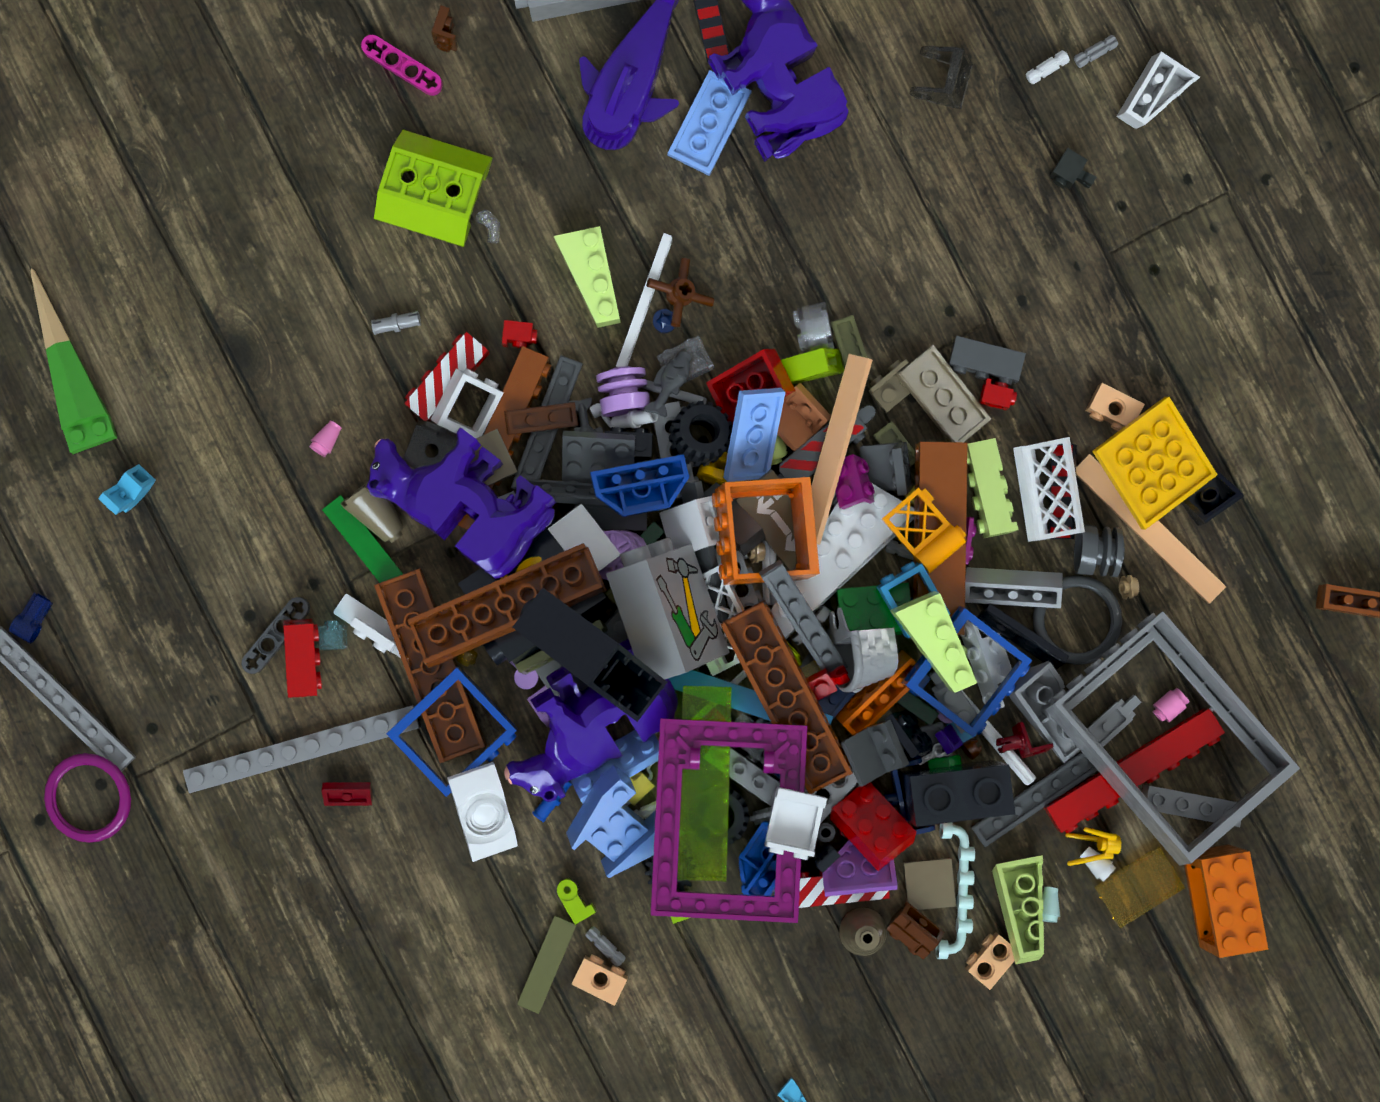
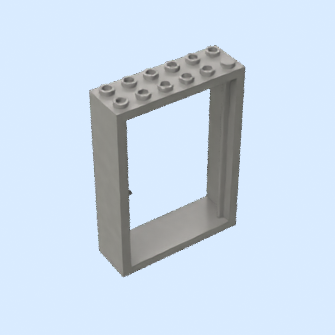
(1217, 695)

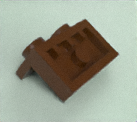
(443, 30)

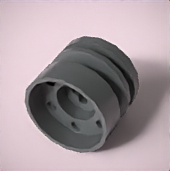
(1101, 551)

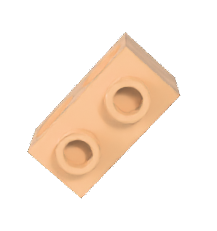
(997, 964)

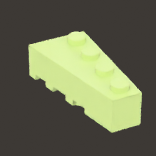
(589, 266)
(989, 489)
(936, 638)
(1021, 902)

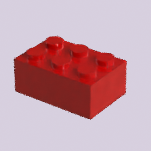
(759, 371)
(301, 657)
(873, 825)

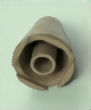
(374, 513)
(856, 925)

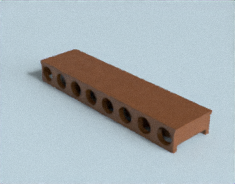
(943, 472)
(497, 606)
(786, 691)
(451, 717)

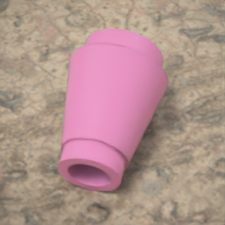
(325, 439)

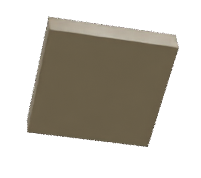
(494, 443)
(930, 883)

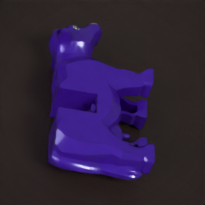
(771, 48)
(449, 489)
(578, 733)

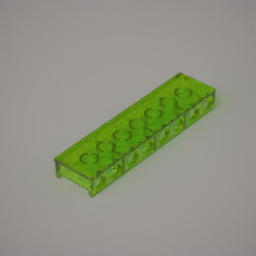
(705, 793)

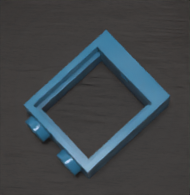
(890, 581)

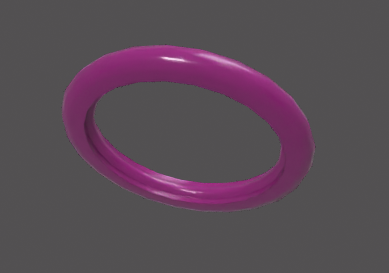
(120, 781)

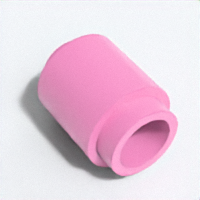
(1170, 705)

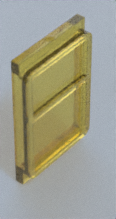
(1139, 887)

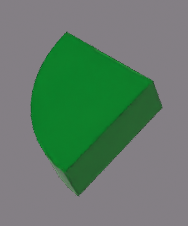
(944, 762)

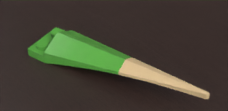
(78, 403)

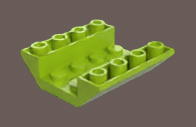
(424, 202)

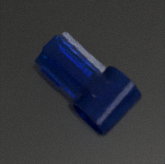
(28, 623)

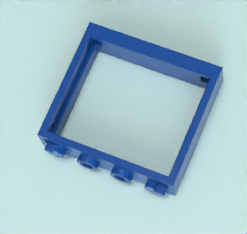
(993, 705)
(488, 754)

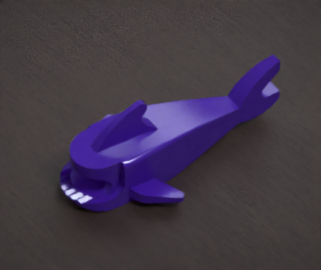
(624, 87)

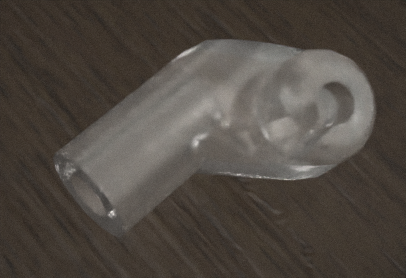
(492, 223)

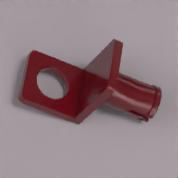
(1021, 741)

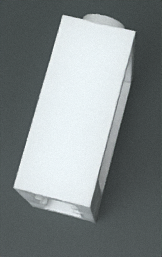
(450, 395)

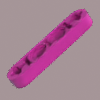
(402, 64)

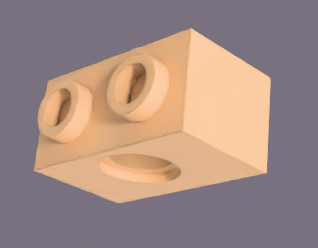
(1104, 396)
(608, 991)

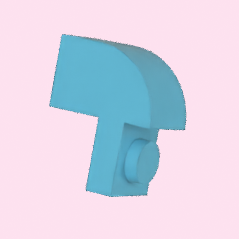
(128, 491)

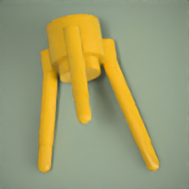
(1106, 842)

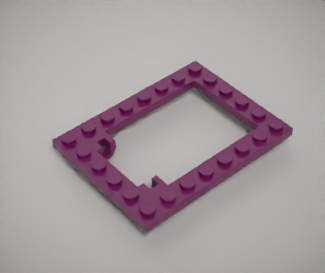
(679, 750)

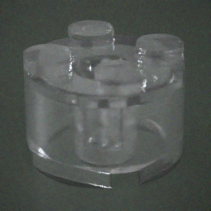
(814, 327)

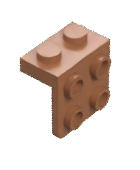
(801, 417)

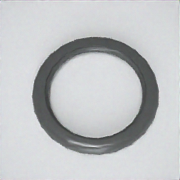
(1115, 617)

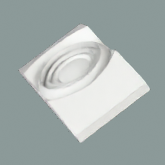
(482, 811)

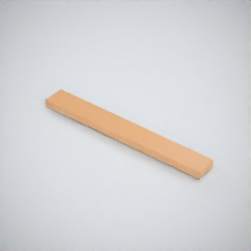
(838, 438)
(1155, 536)

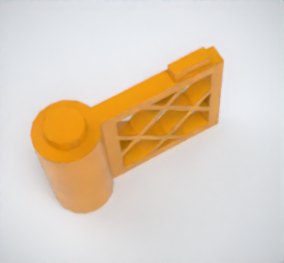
(935, 547)

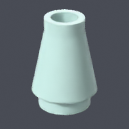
(1050, 904)

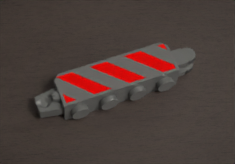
(805, 459)

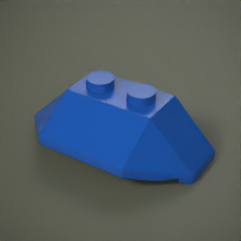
(641, 485)
(758, 865)

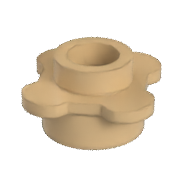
(758, 553)
(1128, 587)

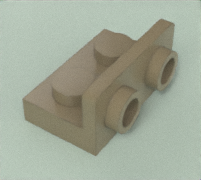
(890, 389)

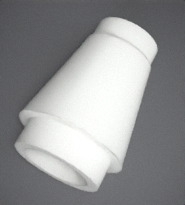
(1099, 868)

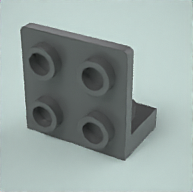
(888, 466)
(874, 752)

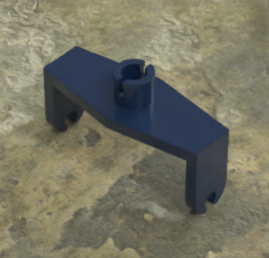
(896, 798)

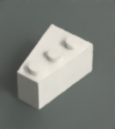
(1155, 89)

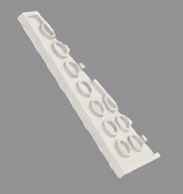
(845, 545)

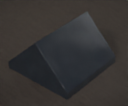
(1211, 499)

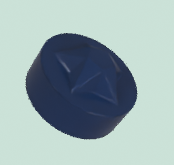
(662, 321)

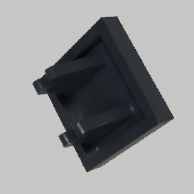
(910, 735)

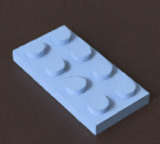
(708, 124)
(754, 434)
(635, 759)

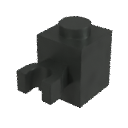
(1070, 169)

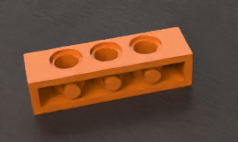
(876, 698)

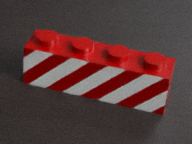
(465, 354)
(813, 893)

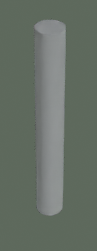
(684, 396)

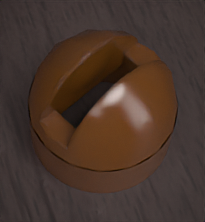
(971, 749)

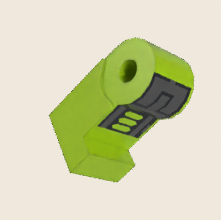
(569, 895)

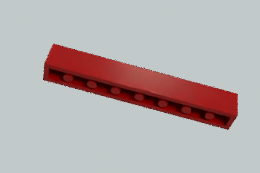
(1140, 766)

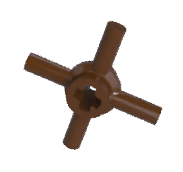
(680, 292)

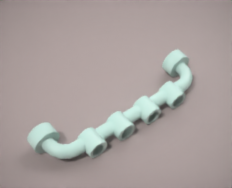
(963, 900)

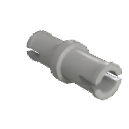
(396, 322)

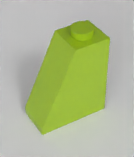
(813, 365)

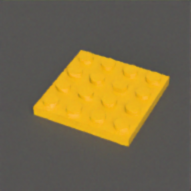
(1155, 463)

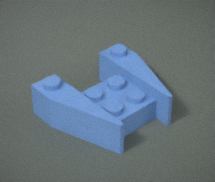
(613, 825)

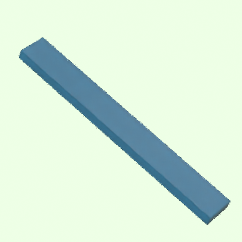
(741, 697)

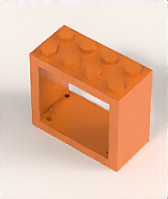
(803, 525)
(1226, 902)

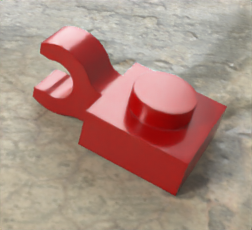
(825, 683)

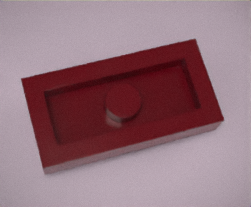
(347, 794)

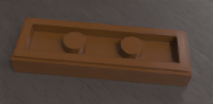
(541, 418)

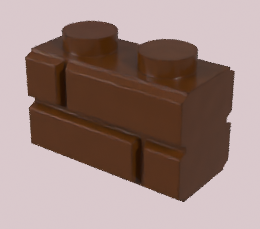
(914, 931)

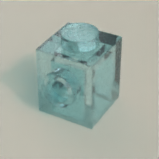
(332, 636)

